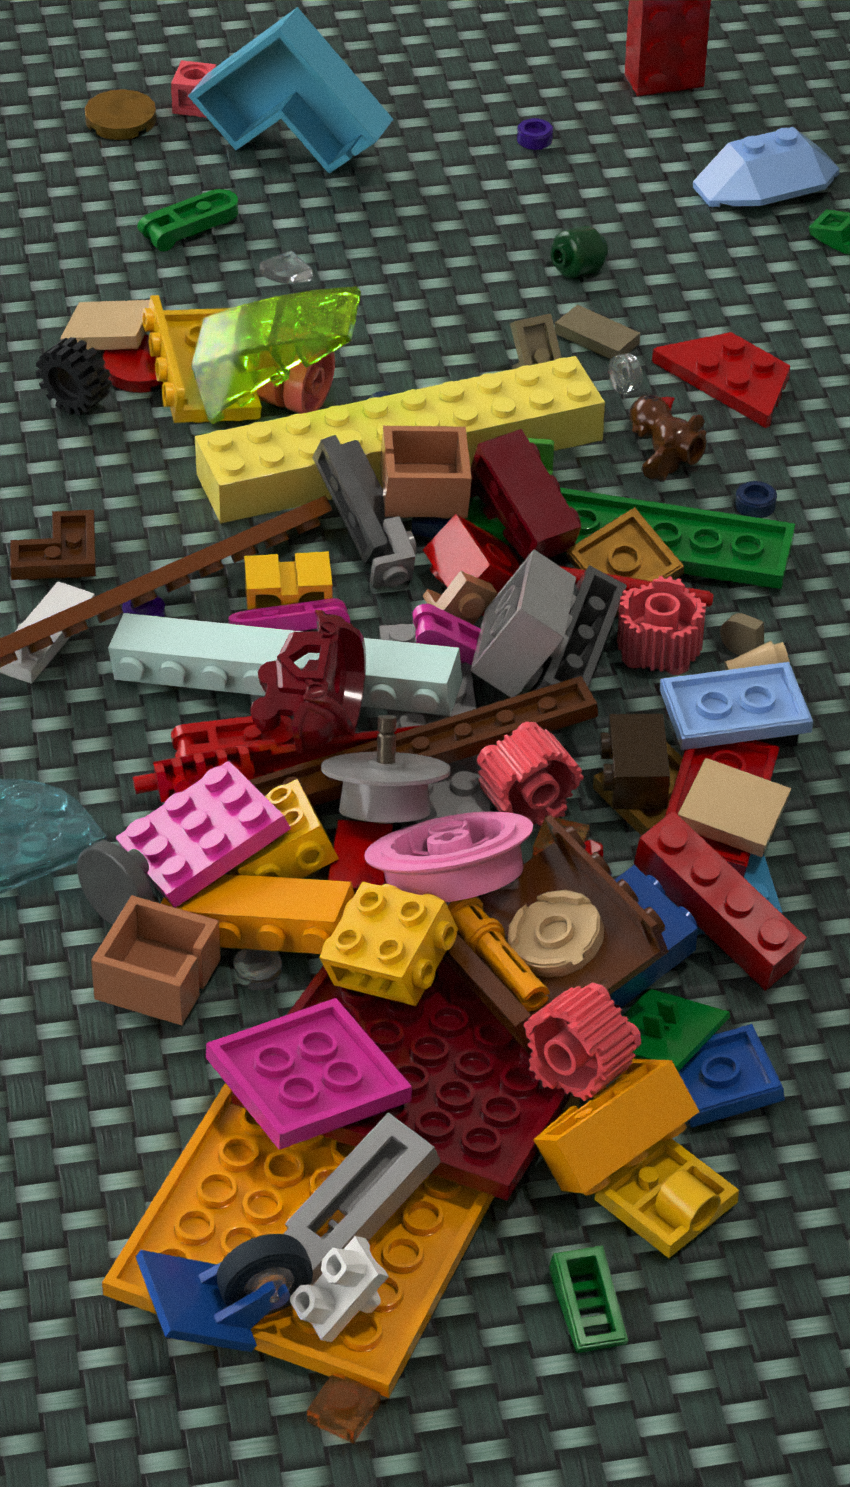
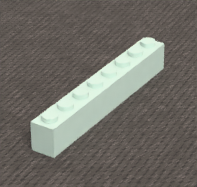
(229, 657)

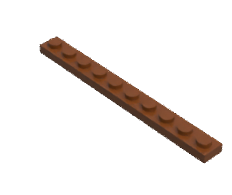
(171, 576)

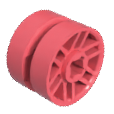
(304, 389)

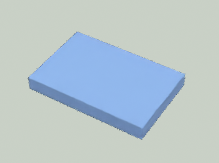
(735, 705)

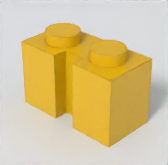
(284, 583)

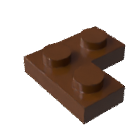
(64, 556)

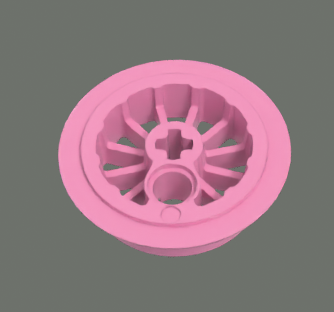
(453, 854)

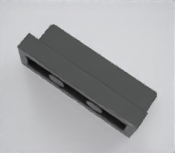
(354, 493)

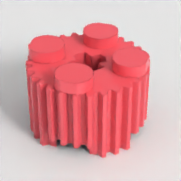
(660, 626)
(529, 773)
(581, 1041)

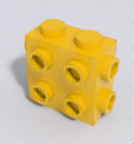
(298, 850)
(389, 943)

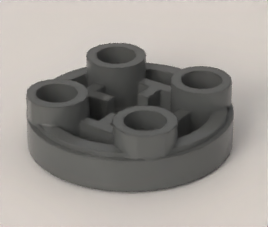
(111, 877)

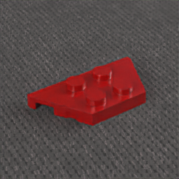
(729, 372)

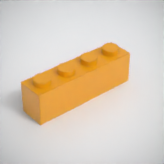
(272, 911)

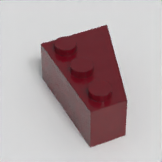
(523, 496)

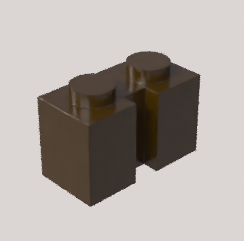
(637, 761)

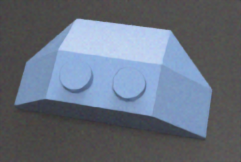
(765, 170)

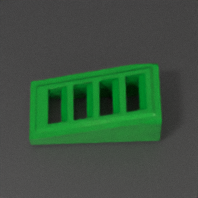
(585, 1262)

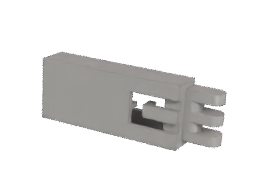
(364, 1188)

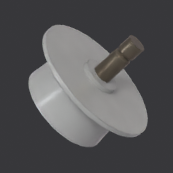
(385, 783)

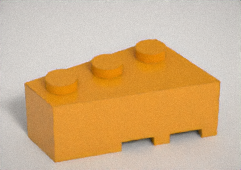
(616, 1126)

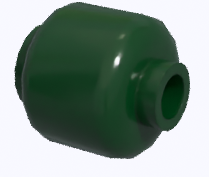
(579, 251)

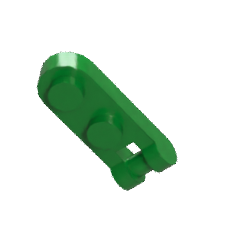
(188, 217)

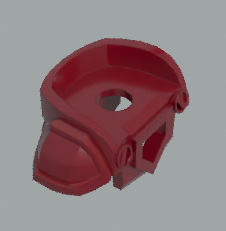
(323, 694)

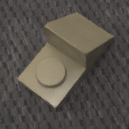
(535, 340)

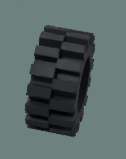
(73, 376)

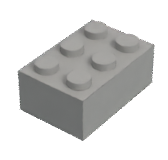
(525, 625)

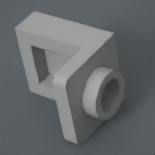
(399, 556)

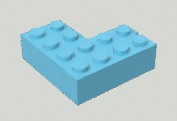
(293, 78)

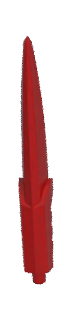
(250, 759)

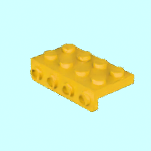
(174, 342)

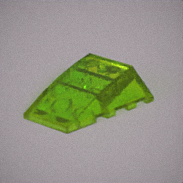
(266, 339)

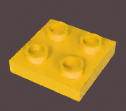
(668, 1196)

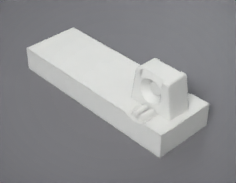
(58, 599)

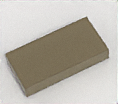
(596, 332)

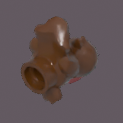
(672, 437)

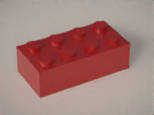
(666, 45)

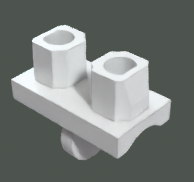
(343, 1289)

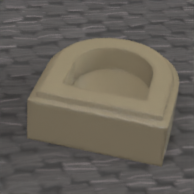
(742, 633)

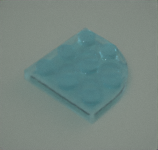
(40, 831)

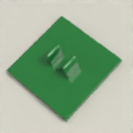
(673, 1026)

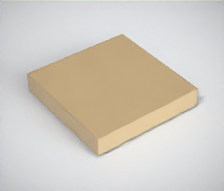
(108, 324)
(734, 807)

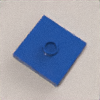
(731, 1076)

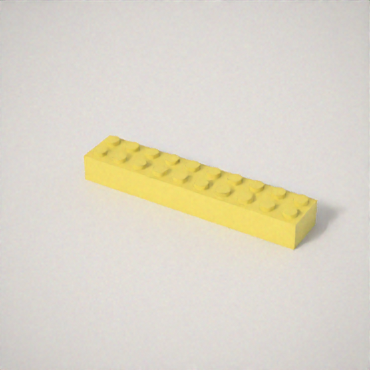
(271, 461)

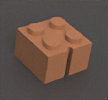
(425, 471)
(156, 960)

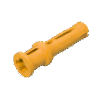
(488, 941)

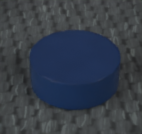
(756, 499)

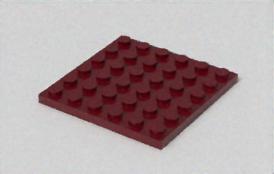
(465, 1076)

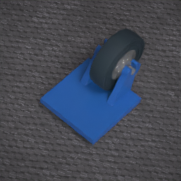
(228, 1298)

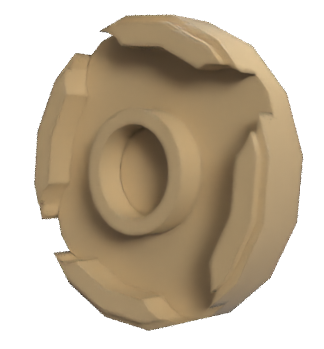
(557, 933)

